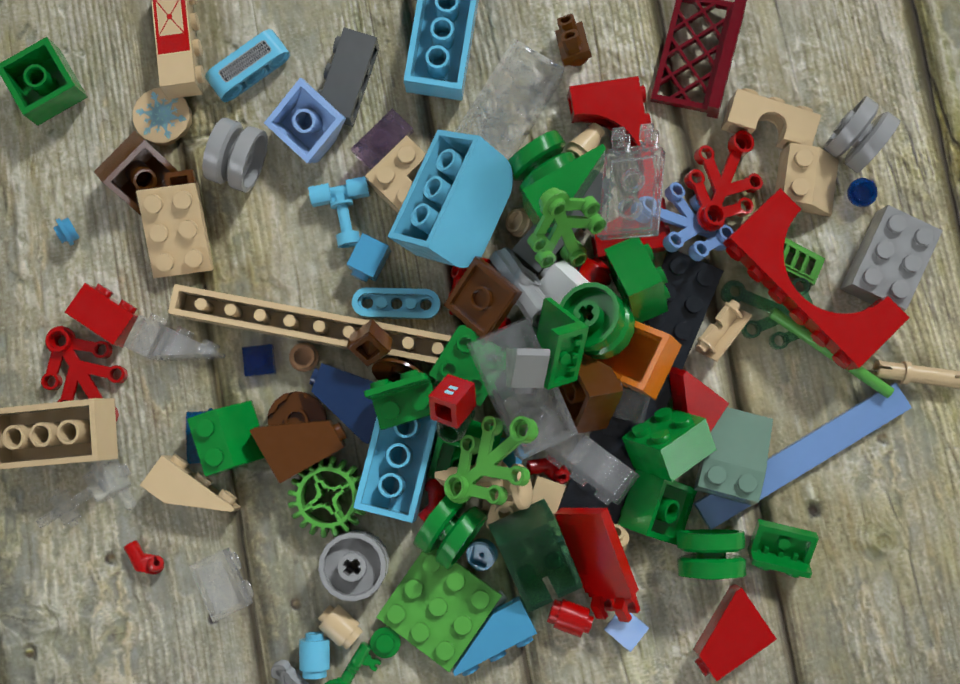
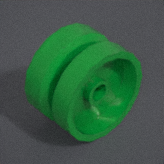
(539, 158)
(605, 314)
(454, 532)
(711, 557)

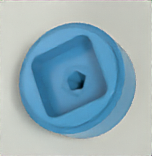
(482, 554)

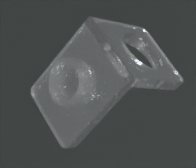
(632, 407)

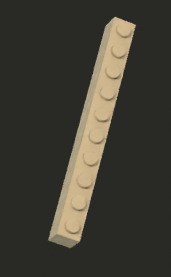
(298, 323)

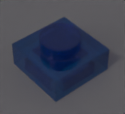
(259, 360)

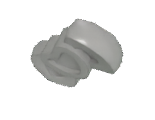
(286, 673)

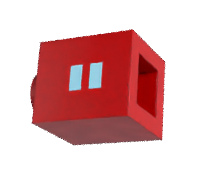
(452, 401)

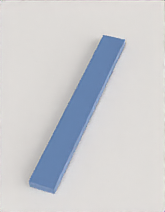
(812, 450)

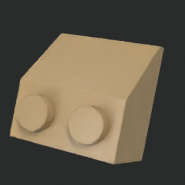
(808, 177)

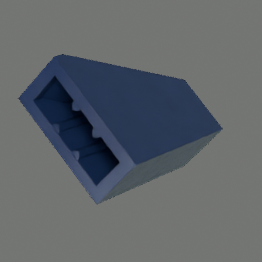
(345, 398)

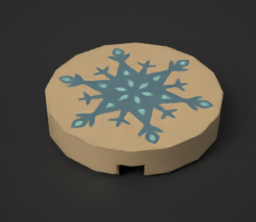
(160, 118)

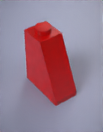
(731, 635)

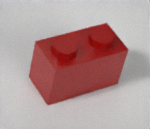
(103, 314)

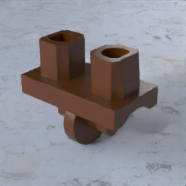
(572, 41)

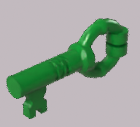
(360, 658)

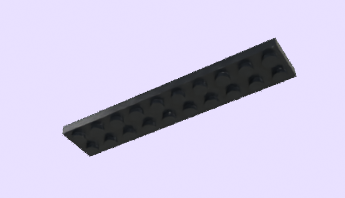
(691, 292)

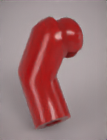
(143, 562)

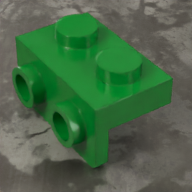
(782, 548)

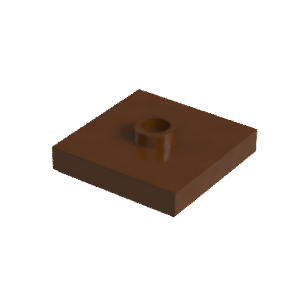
(482, 297)

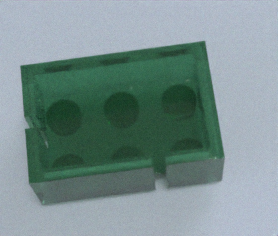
(536, 549)

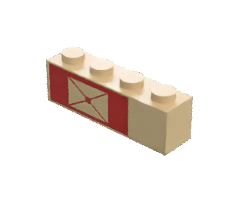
(178, 48)

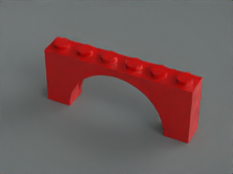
(613, 106)
(760, 248)

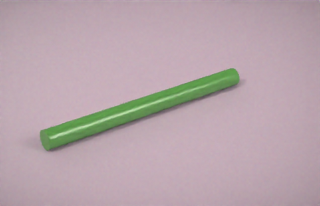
(804, 334)

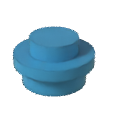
(66, 231)

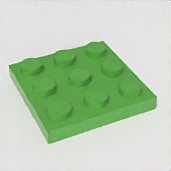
(439, 608)

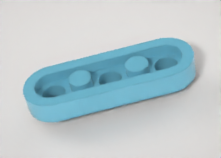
(383, 300)

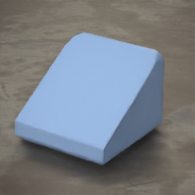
(627, 633)

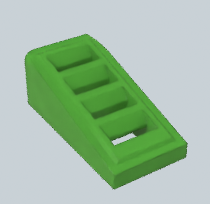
(798, 250)

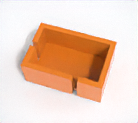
(645, 360)

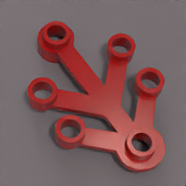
(722, 183)
(78, 370)

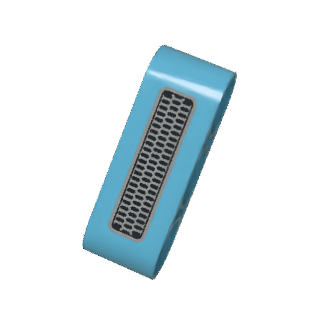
(247, 65)

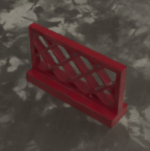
(720, 65)

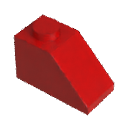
(695, 397)

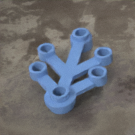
(690, 226)

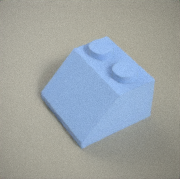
(306, 122)

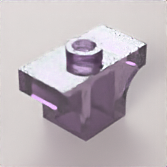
(381, 139)

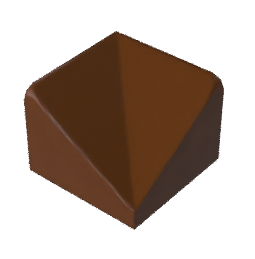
(369, 343)

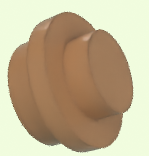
(304, 357)

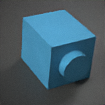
(368, 258)

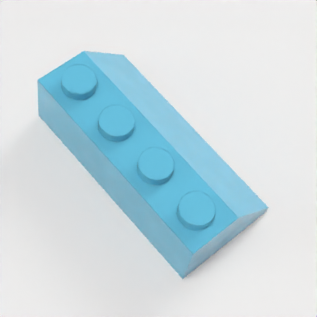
(397, 469)

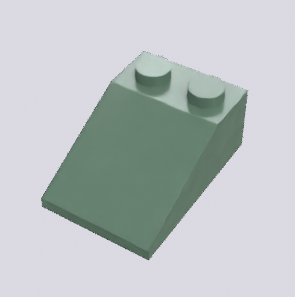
(741, 457)

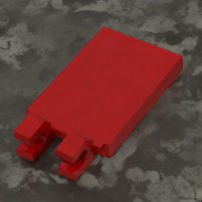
(599, 561)

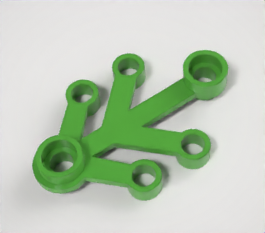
(553, 206)
(488, 460)

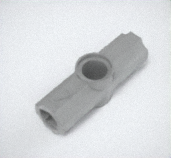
(525, 280)

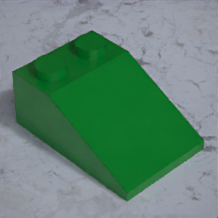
(572, 178)

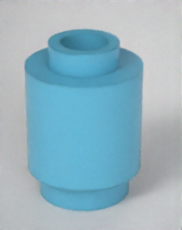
(314, 655)

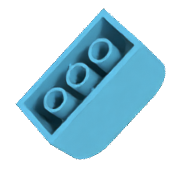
(454, 200)

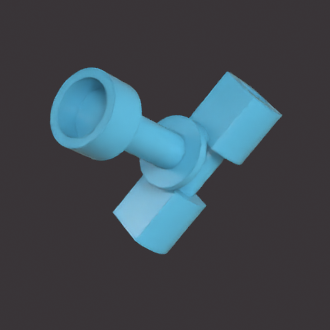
(341, 198)

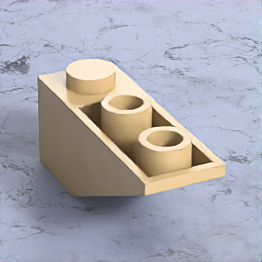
(178, 485)

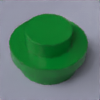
(385, 642)

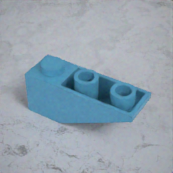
(502, 629)

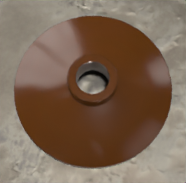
(391, 368)

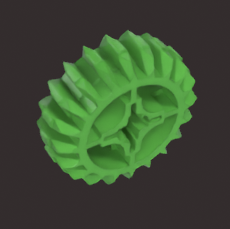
(334, 509)

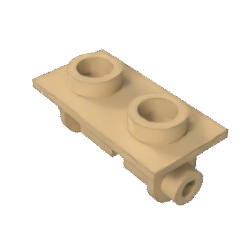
(721, 334)

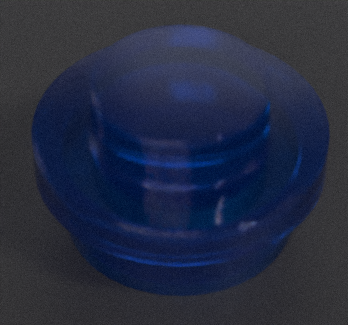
(862, 192)

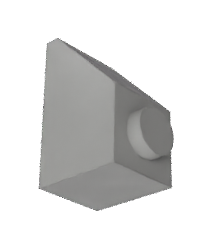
(526, 368)

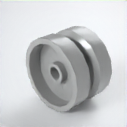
(861, 134)
(234, 154)
(341, 578)

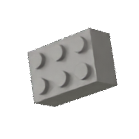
(891, 257)

